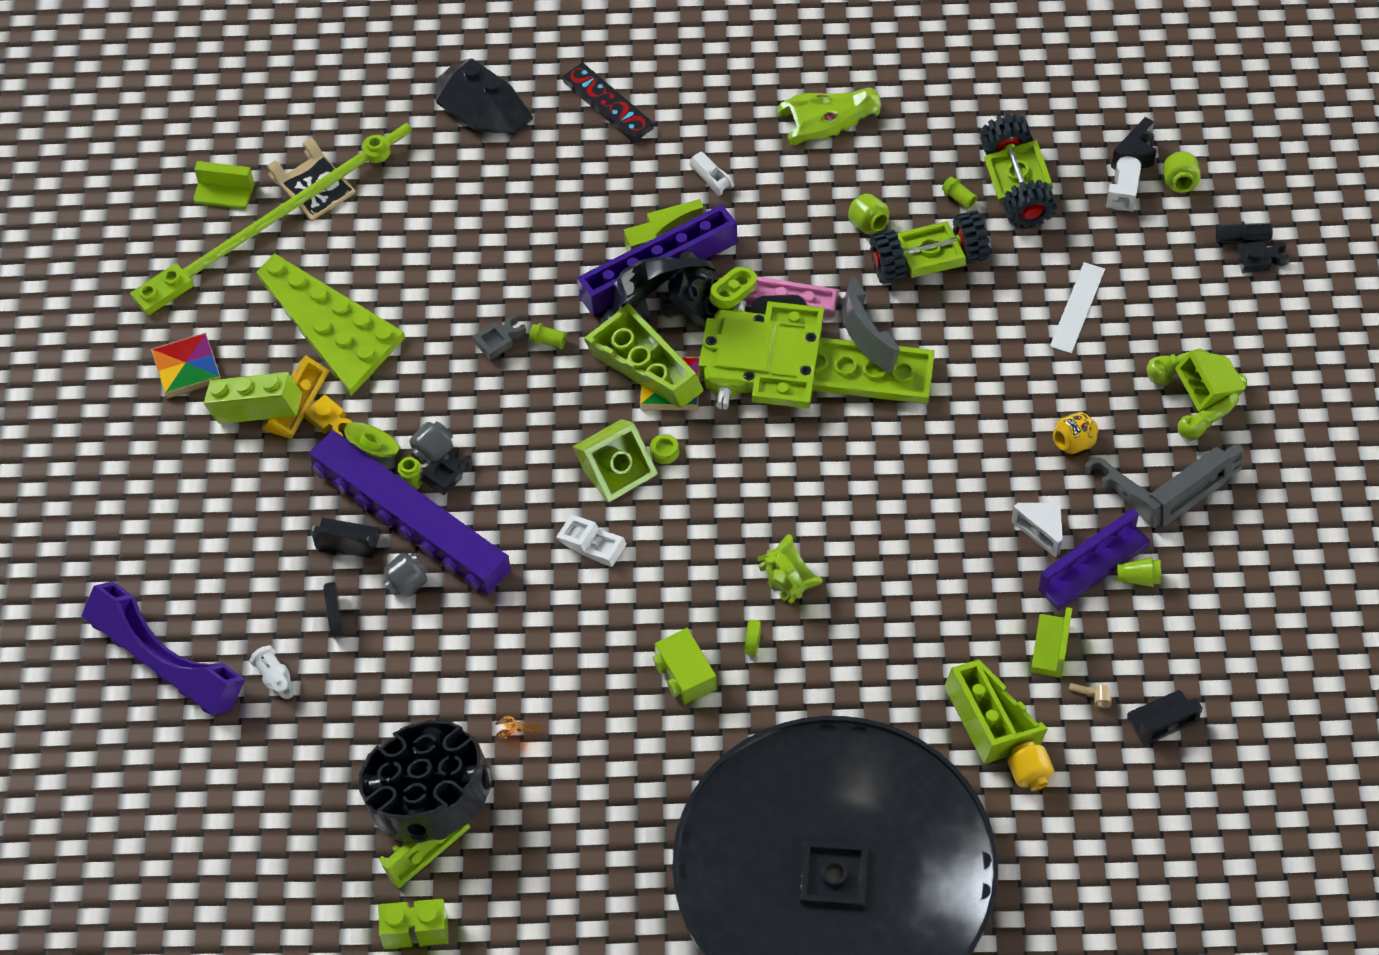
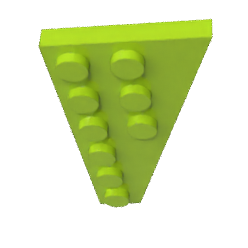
(336, 327)

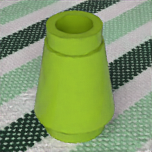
(1141, 572)

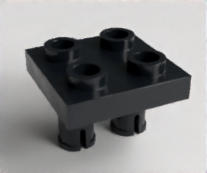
(693, 301)

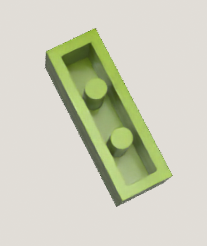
(253, 398)

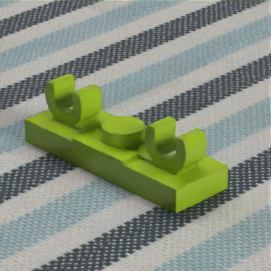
(414, 856)

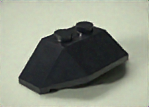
(481, 99)

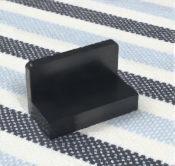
(346, 537)
(1164, 716)

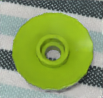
(371, 440)

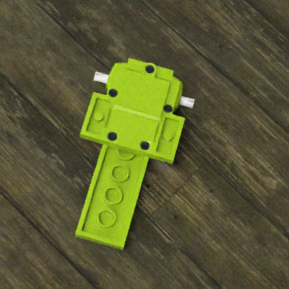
(786, 359)

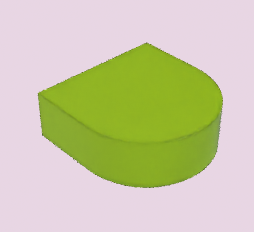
(752, 637)

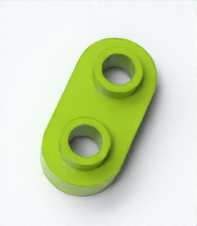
(733, 287)

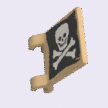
(306, 175)

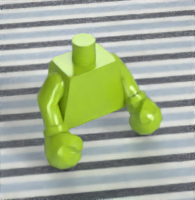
(1208, 380)

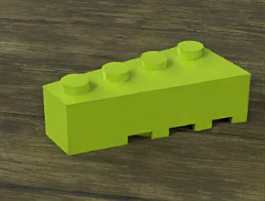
(642, 355)

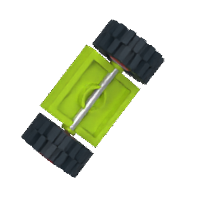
(1018, 171)
(930, 248)

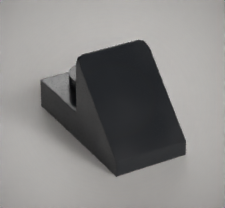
(1137, 145)

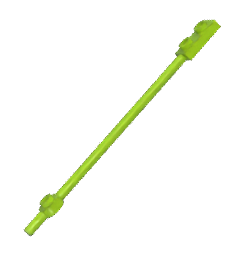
(176, 281)

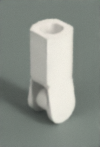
(710, 172)

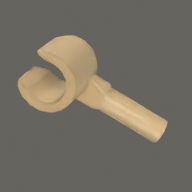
(1101, 694)

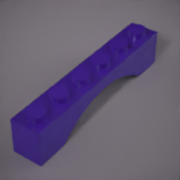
(119, 617)

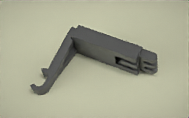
(1178, 493)

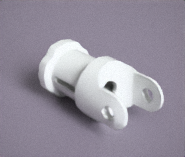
(277, 675)

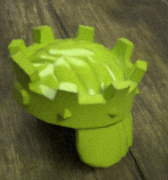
(787, 570)

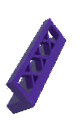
(1093, 560)

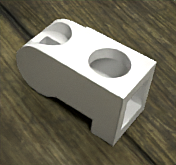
(1123, 193)

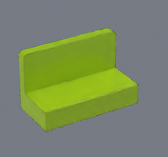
(223, 185)
(1051, 644)

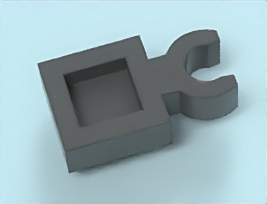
(496, 339)

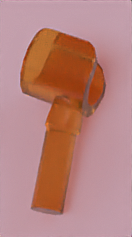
(513, 726)

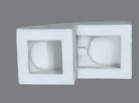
(591, 542)

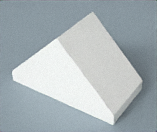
(1040, 523)

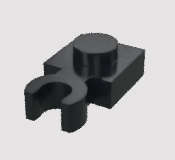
(1257, 257)
(444, 473)

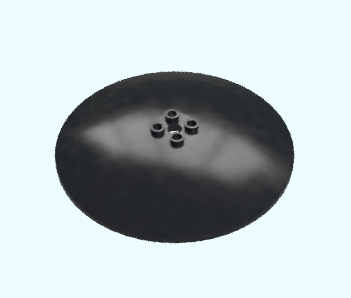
(846, 799)

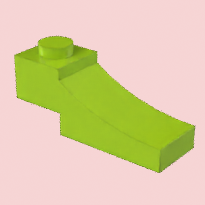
(661, 222)

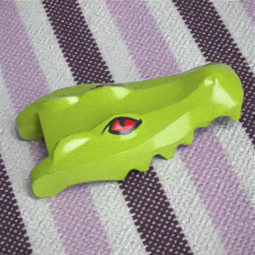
(827, 114)

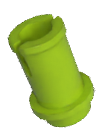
(954, 189)
(547, 336)
(410, 470)

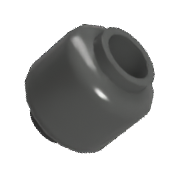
(431, 442)
(405, 575)

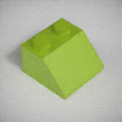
(615, 459)

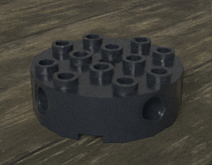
(425, 781)

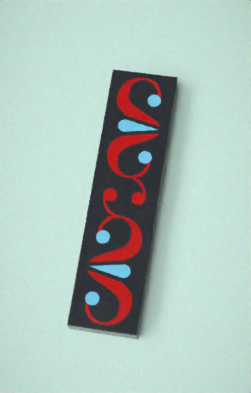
(608, 102)

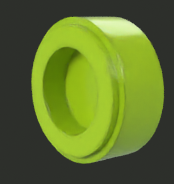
(664, 449)

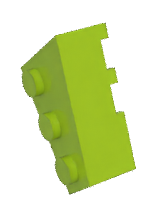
(989, 712)

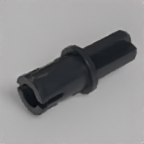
(1244, 232)

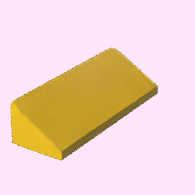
(309, 378)

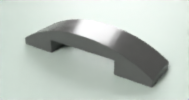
(873, 344)

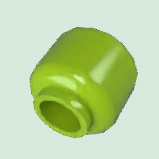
(1181, 172)
(868, 214)

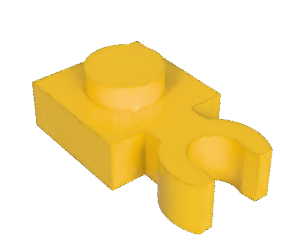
(327, 416)

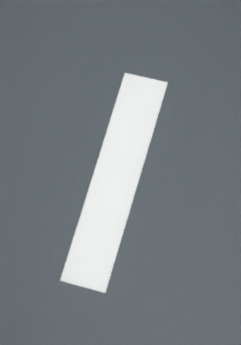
(1077, 307)

